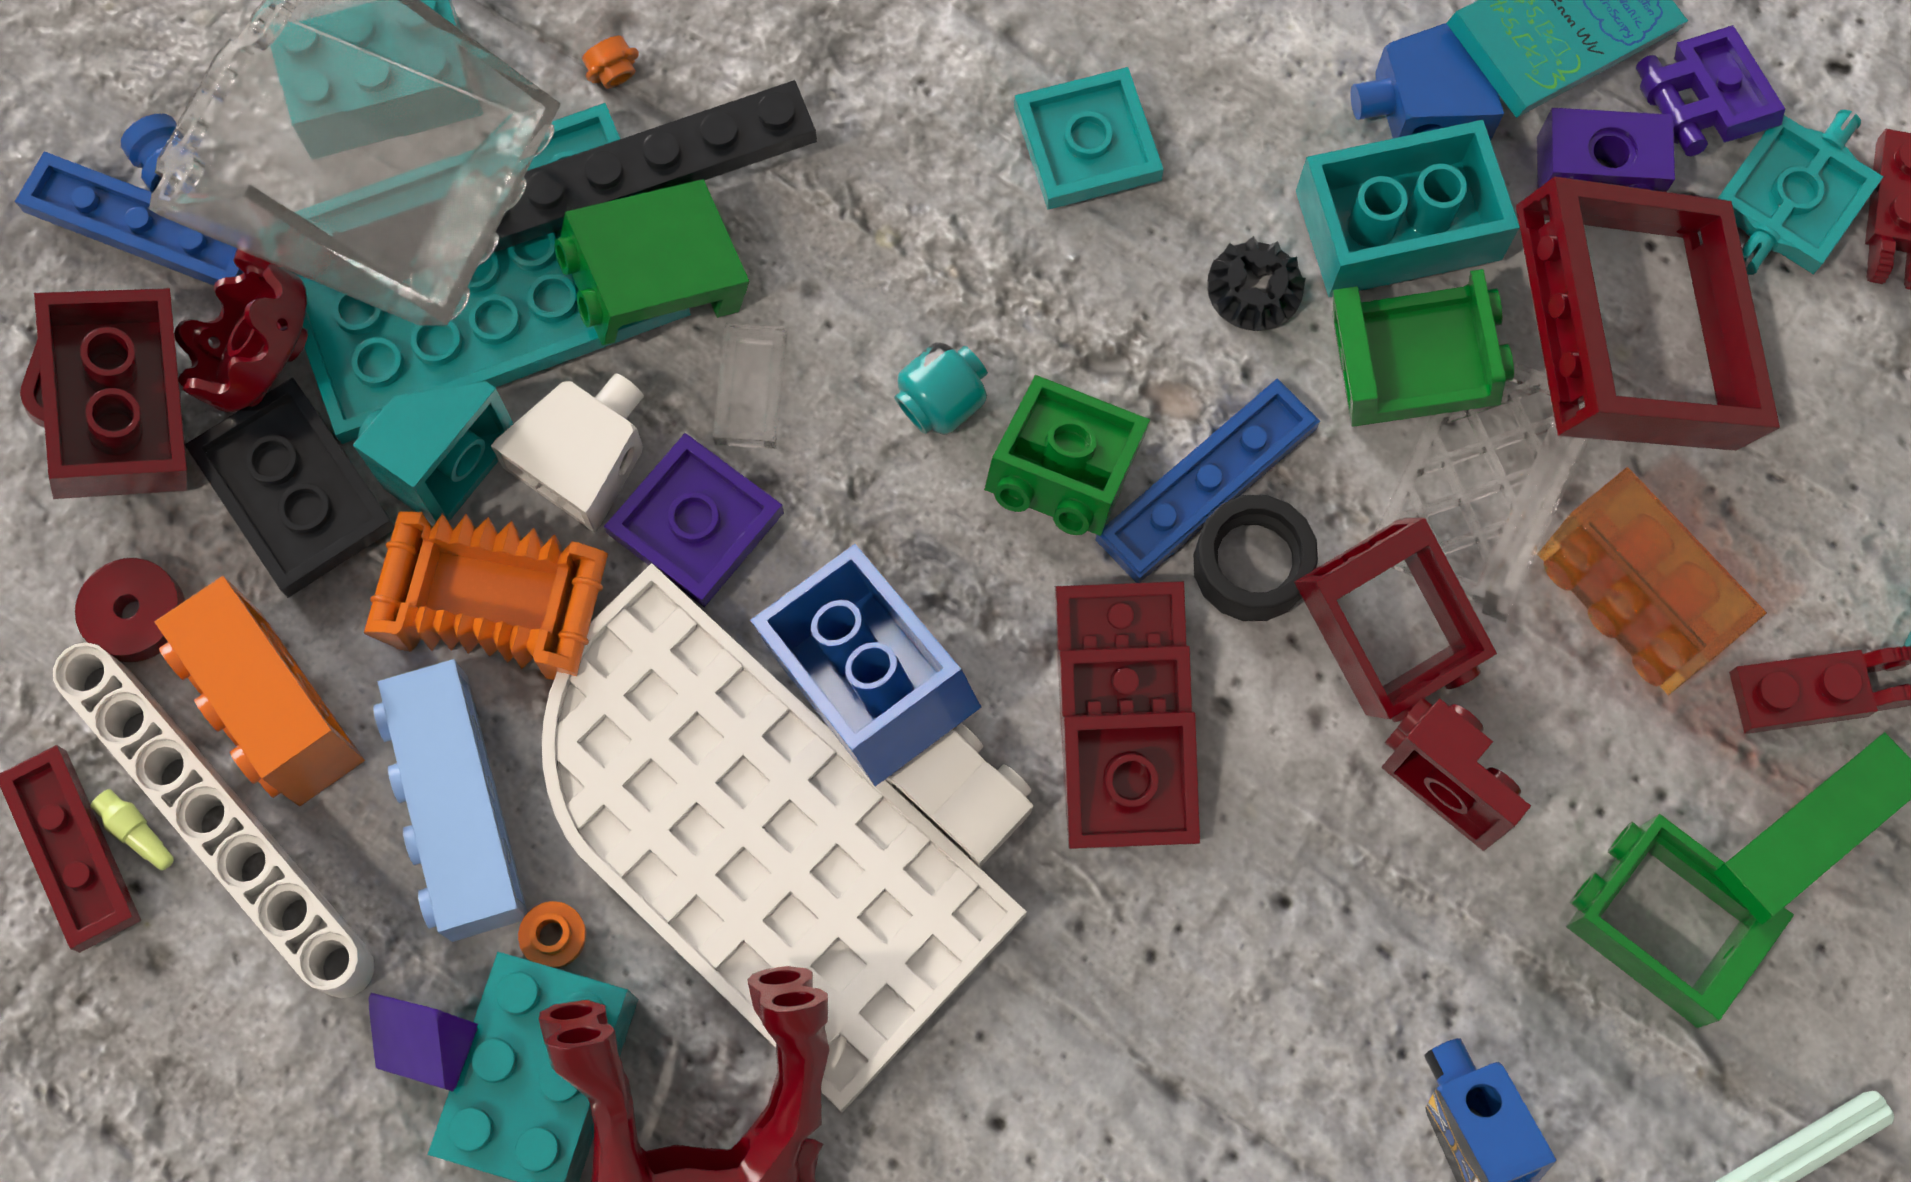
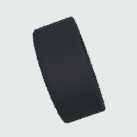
(1270, 514)

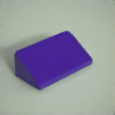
(419, 1041)

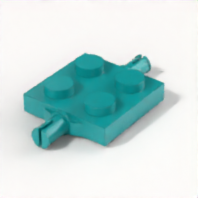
(1799, 192)

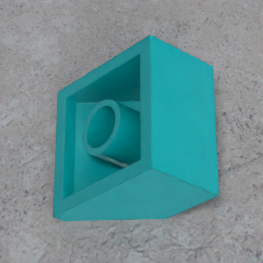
(434, 445)

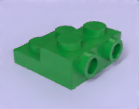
(1065, 456)

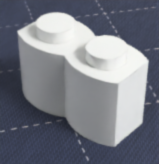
(964, 794)

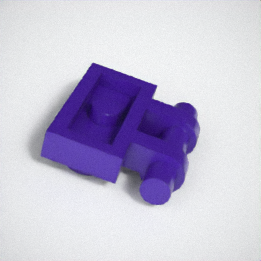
(1727, 83)

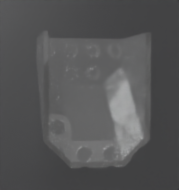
(357, 150)

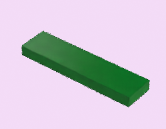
(1819, 830)

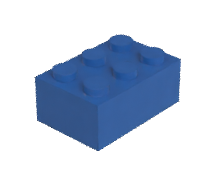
(866, 664)

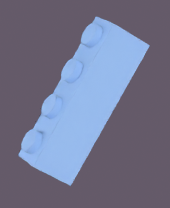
(450, 802)

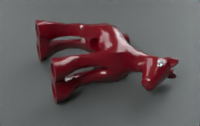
(774, 1147)

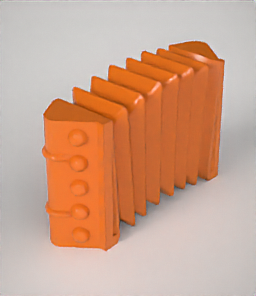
(486, 591)

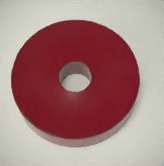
(107, 594)

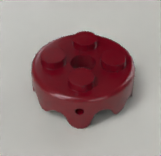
(250, 338)

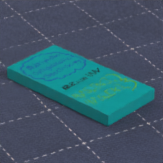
(1551, 46)

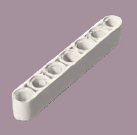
(191, 797)

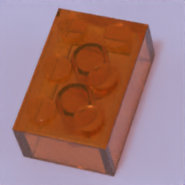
(1648, 582)

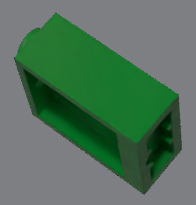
(1733, 962)

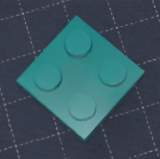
(1088, 138)

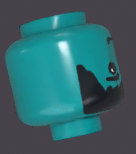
(941, 388)

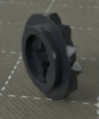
(1251, 307)

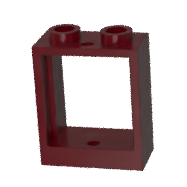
(1452, 667)

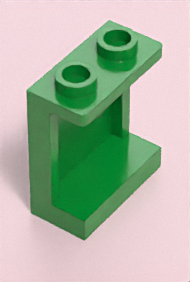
(650, 258)
(1421, 352)

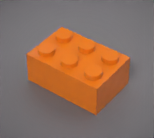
(256, 694)

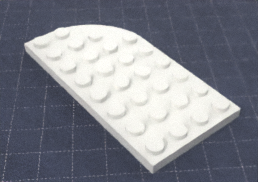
(758, 832)

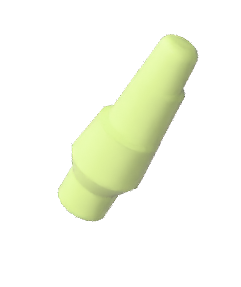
(130, 827)

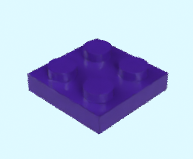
(694, 519)

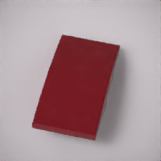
(1126, 715)

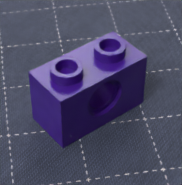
(1632, 142)

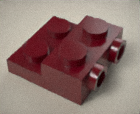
(1438, 763)

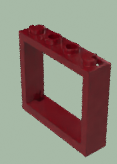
(1574, 331)

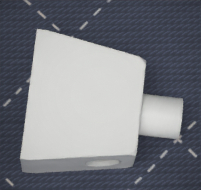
(576, 447)

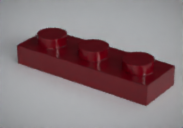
(68, 849)

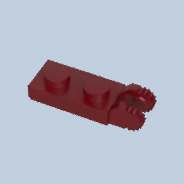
(1890, 207)
(1817, 689)

